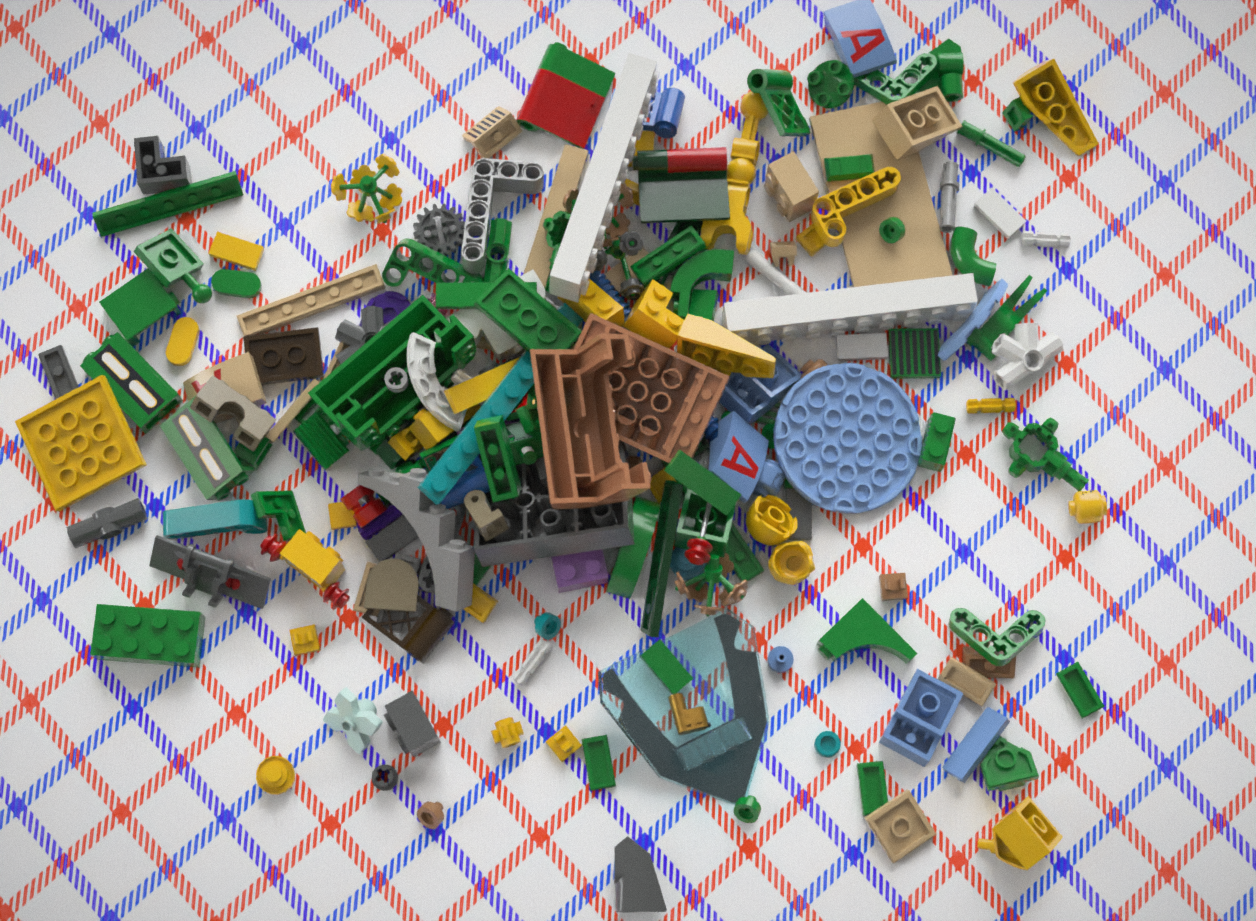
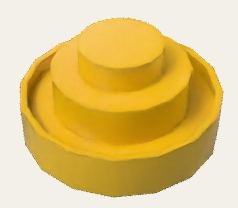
(275, 775)

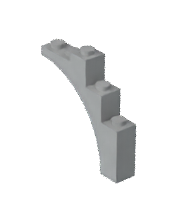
(435, 525)

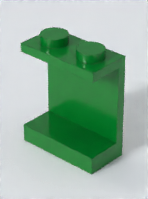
(139, 305)

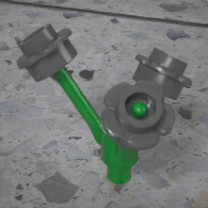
(627, 244)

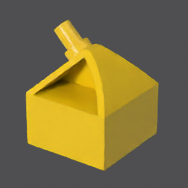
(1022, 836)

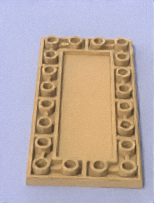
(868, 257)

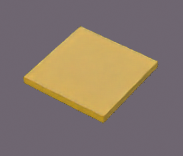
(80, 443)

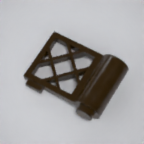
(424, 634)

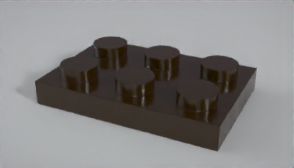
(286, 355)

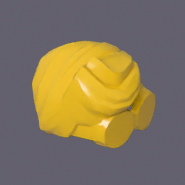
(791, 562)

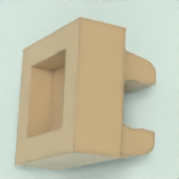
(783, 249)

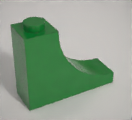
(863, 630)

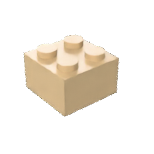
(790, 187)

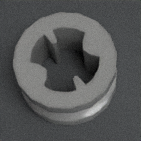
(404, 380)

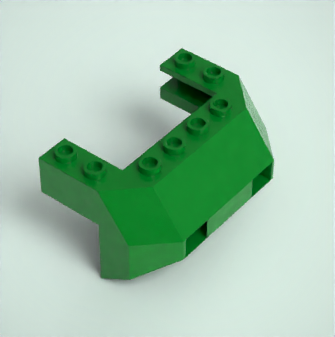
(363, 375)

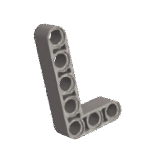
(482, 205)

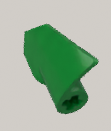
(949, 71)

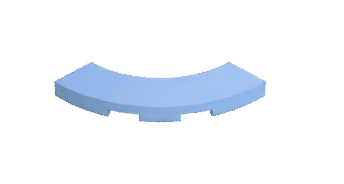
(974, 321)

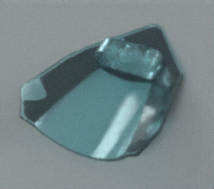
(726, 682)

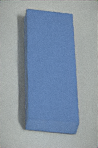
(976, 744)

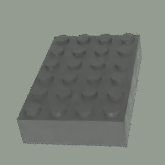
(545, 532)

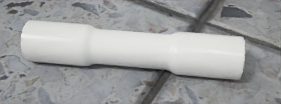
(764, 267)

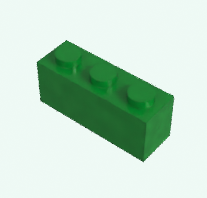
(497, 458)

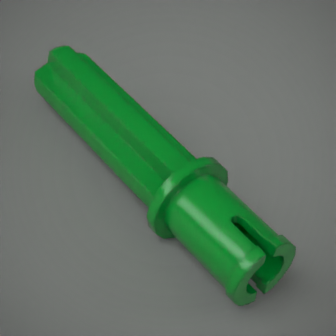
(990, 143)

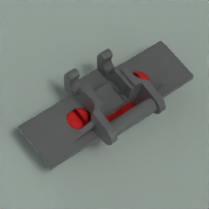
(209, 573)

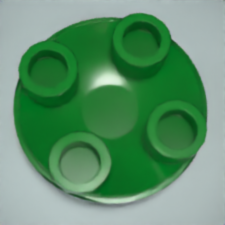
(830, 84)

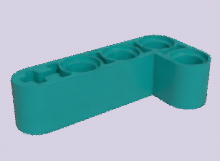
(213, 519)

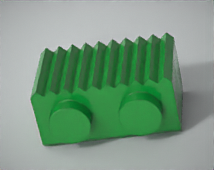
(322, 440)
(936, 442)

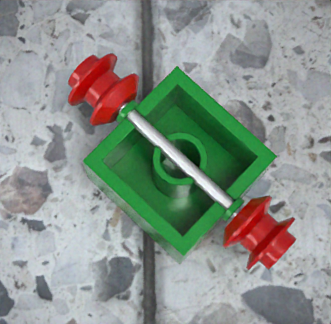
(702, 529)

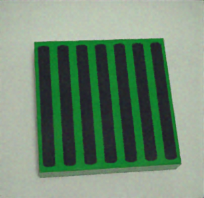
(914, 353)

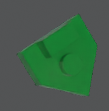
(1007, 766)

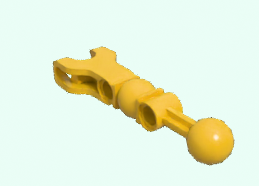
(740, 175)

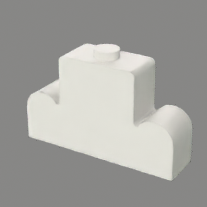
(481, 326)

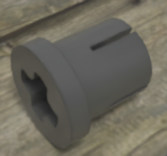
(381, 785)

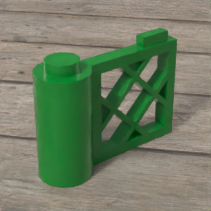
(774, 88)

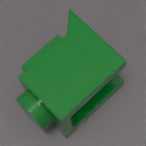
(251, 458)

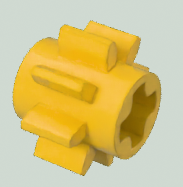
(507, 732)

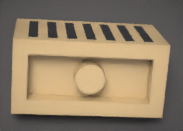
(493, 132)

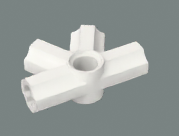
(1016, 352)

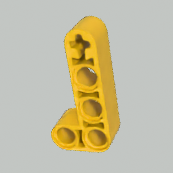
(857, 200)

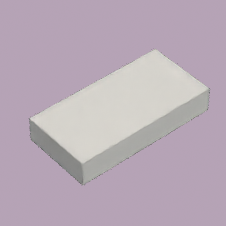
(999, 213)
(862, 347)

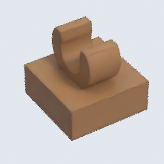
(893, 586)

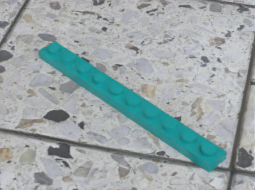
(500, 402)

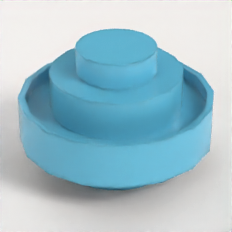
(681, 564)

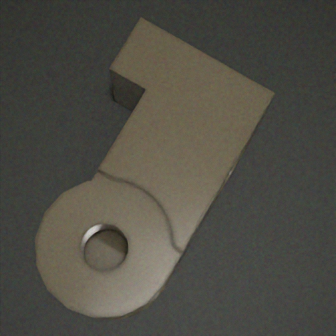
(488, 522)

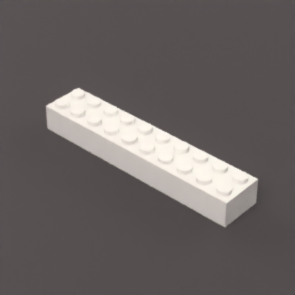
(604, 178)
(851, 309)

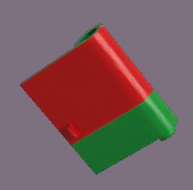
(565, 95)

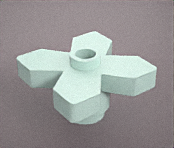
(355, 718)

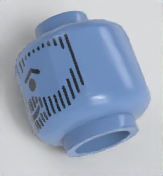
(770, 480)

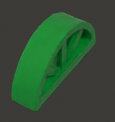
(632, 557)

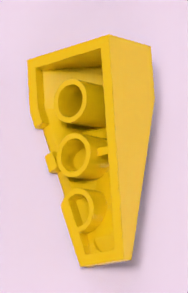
(1052, 101)
(722, 350)

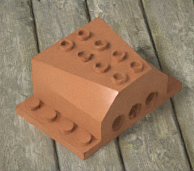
(659, 394)

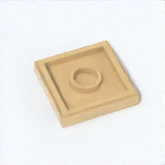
(900, 826)

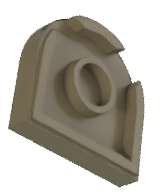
(392, 587)

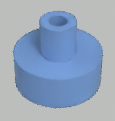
(778, 665)

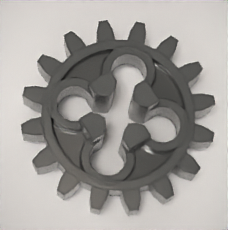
(448, 218)

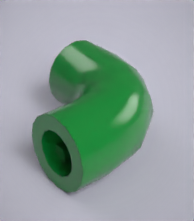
(967, 260)

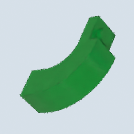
(702, 267)

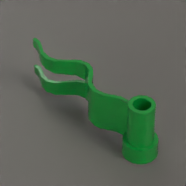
(1003, 320)

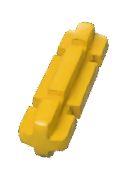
(990, 405)

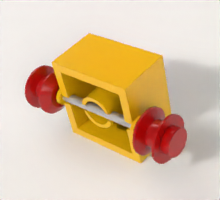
(313, 561)

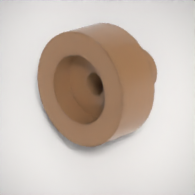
(431, 814)

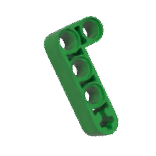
(415, 264)

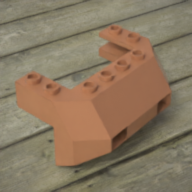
(580, 424)

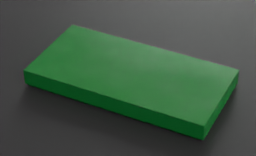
(526, 315)

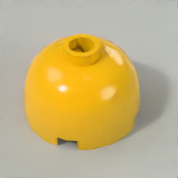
(770, 520)

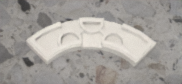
(425, 383)

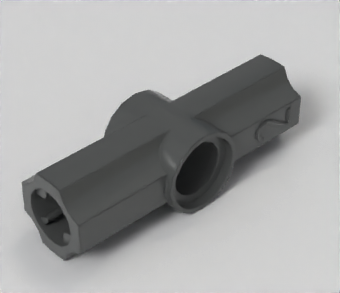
(106, 523)

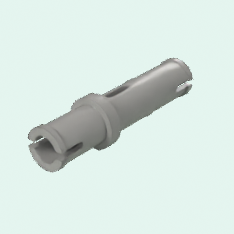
(949, 188)

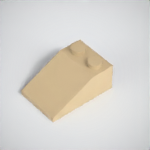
(916, 122)

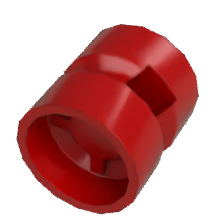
(369, 511)

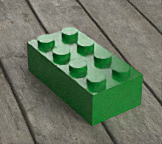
(148, 635)

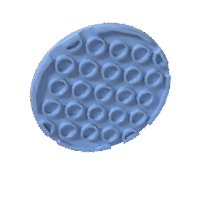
(847, 438)

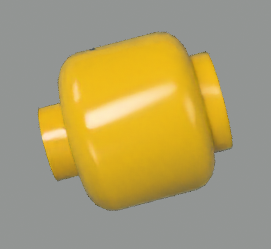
(1088, 506)

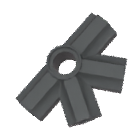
(355, 336)

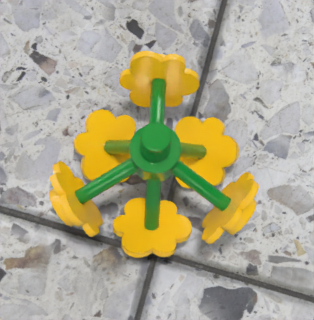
(365, 182)

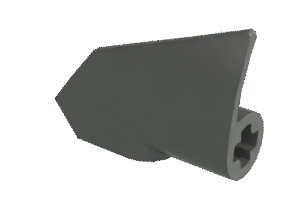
(636, 879)

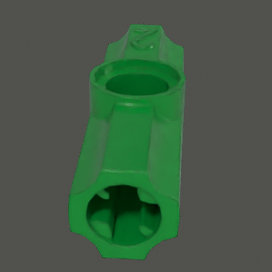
(498, 243)

